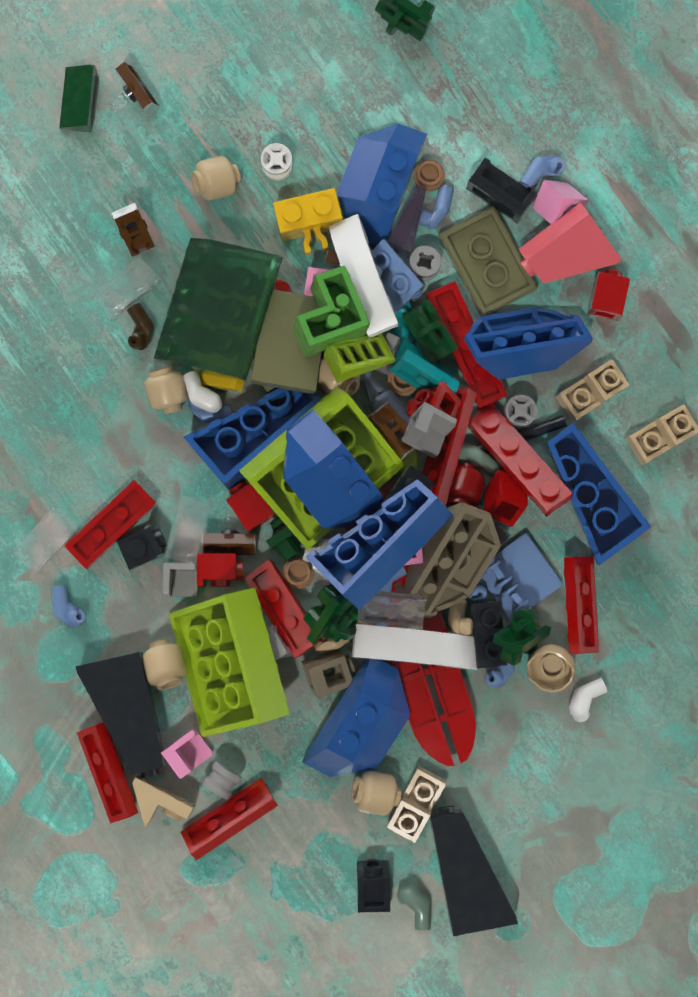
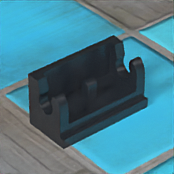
(500, 191)

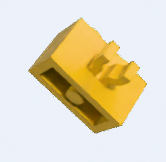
(308, 216)

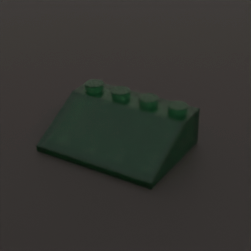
(218, 308)

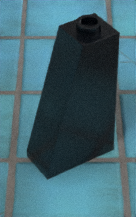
(127, 709)
(469, 884)

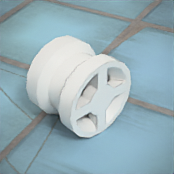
(276, 155)

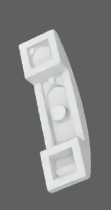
(354, 253)
(414, 646)

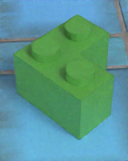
(338, 313)

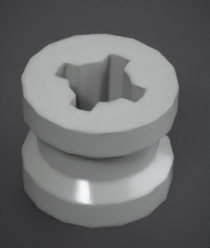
(425, 269)
(524, 407)
(221, 780)

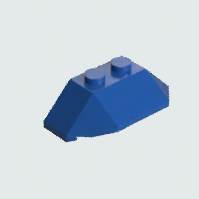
(379, 178)
(526, 341)
(327, 475)
(361, 723)

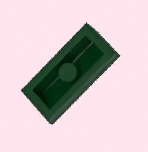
(78, 98)

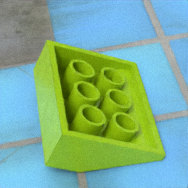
(359, 437)
(229, 663)

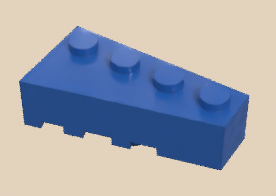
(238, 438)
(598, 500)
(381, 543)

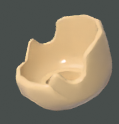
(551, 667)

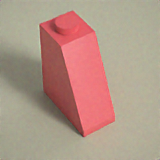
(568, 248)

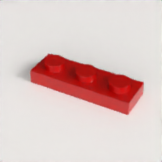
(110, 524)
(581, 605)
(281, 607)
(107, 772)
(228, 819)

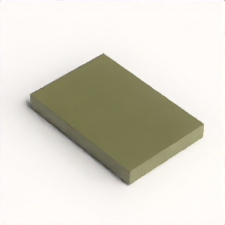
(487, 262)
(278, 353)

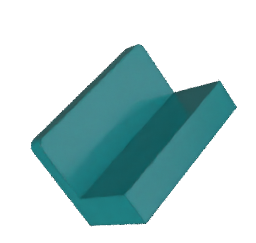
(416, 370)

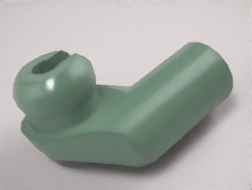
(480, 459)
(419, 903)

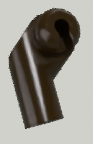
(143, 328)

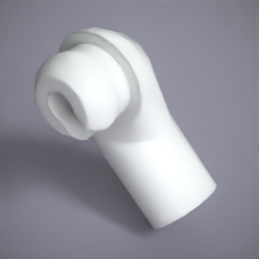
(201, 396)
(582, 699)

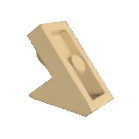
(152, 795)

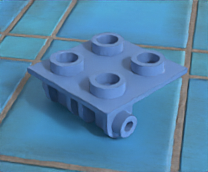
(396, 277)
(520, 576)

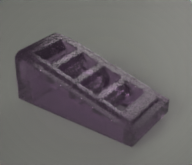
(404, 234)

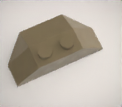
(454, 559)

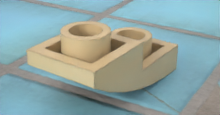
(592, 390)
(662, 434)
(416, 804)

